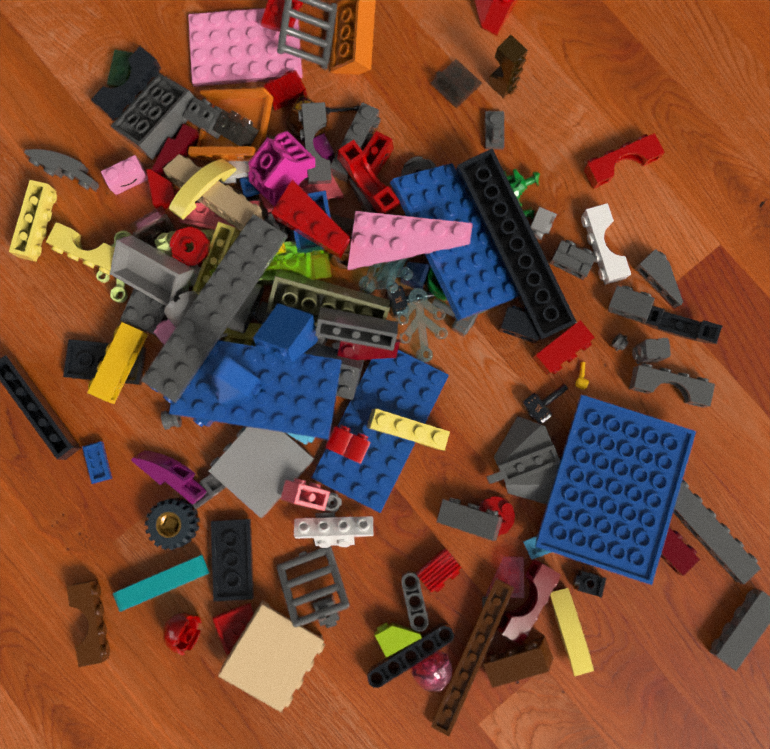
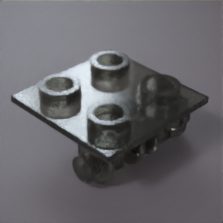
(456, 83)

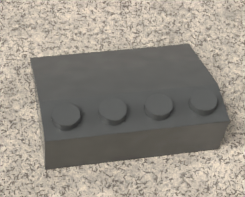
(154, 115)

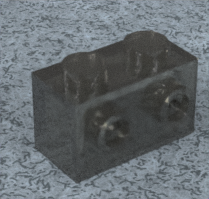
(235, 129)

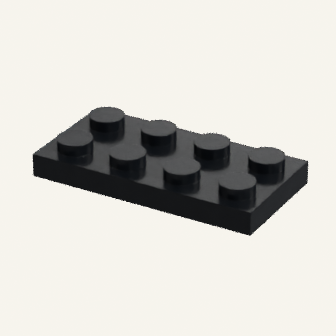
(85, 356)
(232, 560)

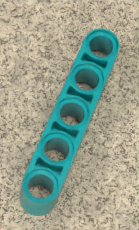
(160, 583)

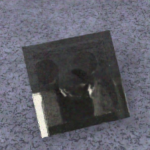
(152, 225)

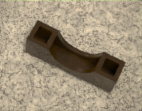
(511, 57)

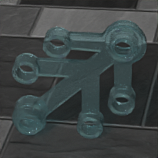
(372, 281)
(421, 322)

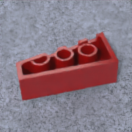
(305, 217)

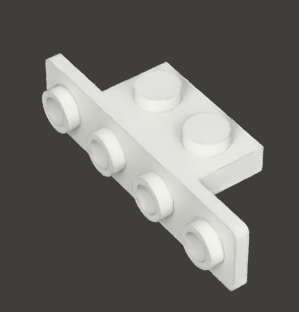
(333, 530)

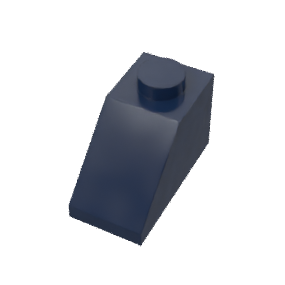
(420, 274)

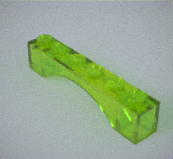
(313, 266)

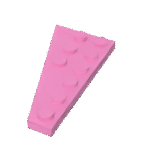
(395, 237)

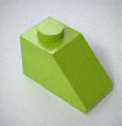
(395, 637)

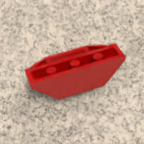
(494, 14)

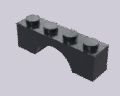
(114, 100)

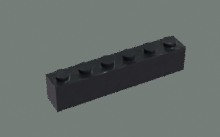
(37, 409)

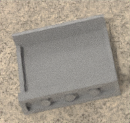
(259, 466)

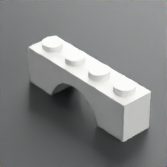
(611, 266)

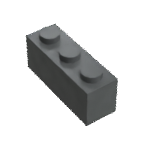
(470, 519)

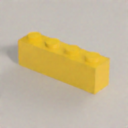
(117, 363)

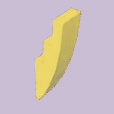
(571, 632)

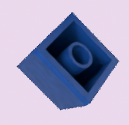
(286, 333)

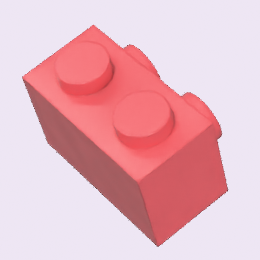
(305, 495)

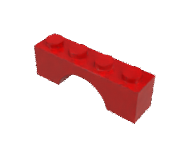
(643, 151)
(356, 165)

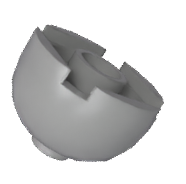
(176, 310)

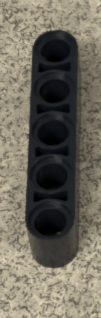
(404, 663)

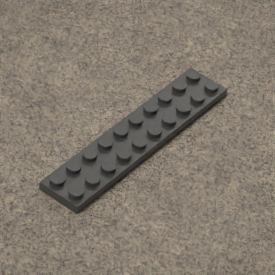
(214, 308)

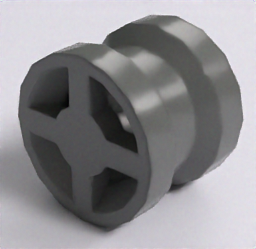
(170, 420)

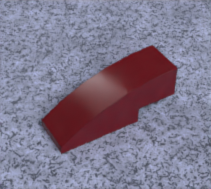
(186, 138)

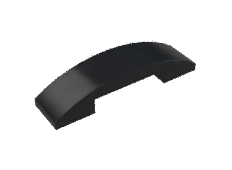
(683, 327)

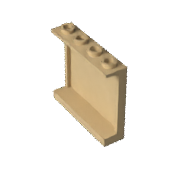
(271, 657)

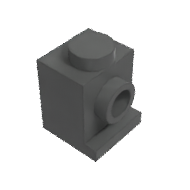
(323, 603)

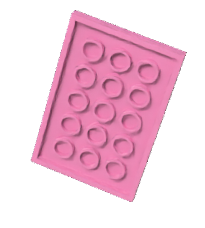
(237, 49)

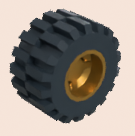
(172, 523)

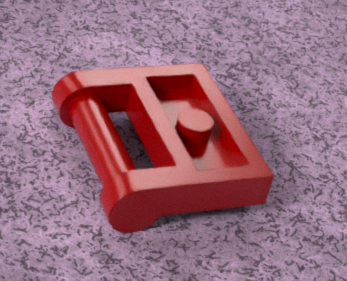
(273, 14)

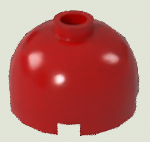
(181, 632)

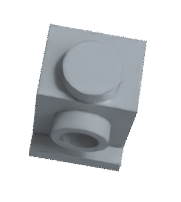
(542, 222)

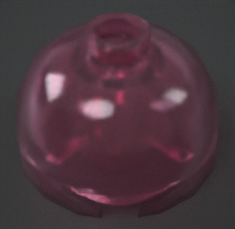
(433, 672)

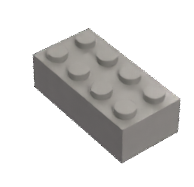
(150, 270)

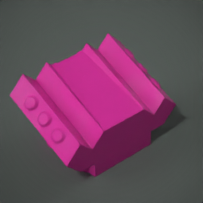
(277, 164)

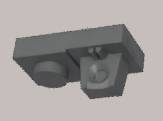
(494, 129)

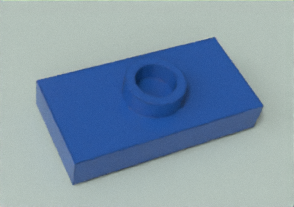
(97, 462)

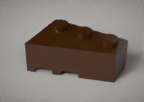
(519, 662)

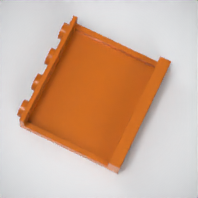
(249, 103)

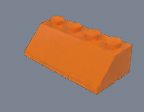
(353, 37)

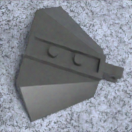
(527, 461)

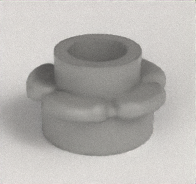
(337, 502)

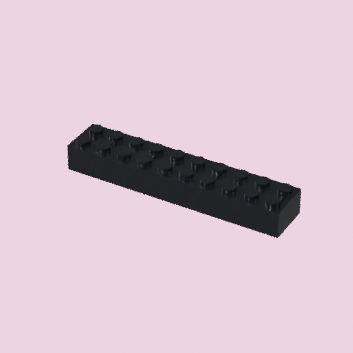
(515, 243)

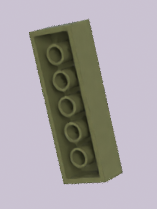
(310, 295)

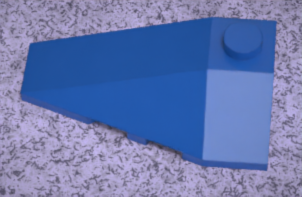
(234, 383)

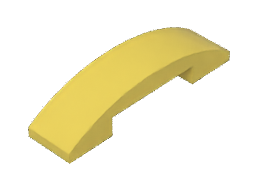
(198, 184)

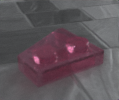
(512, 572)

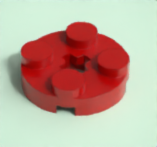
(179, 248)
(505, 510)

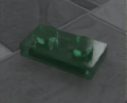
(120, 69)

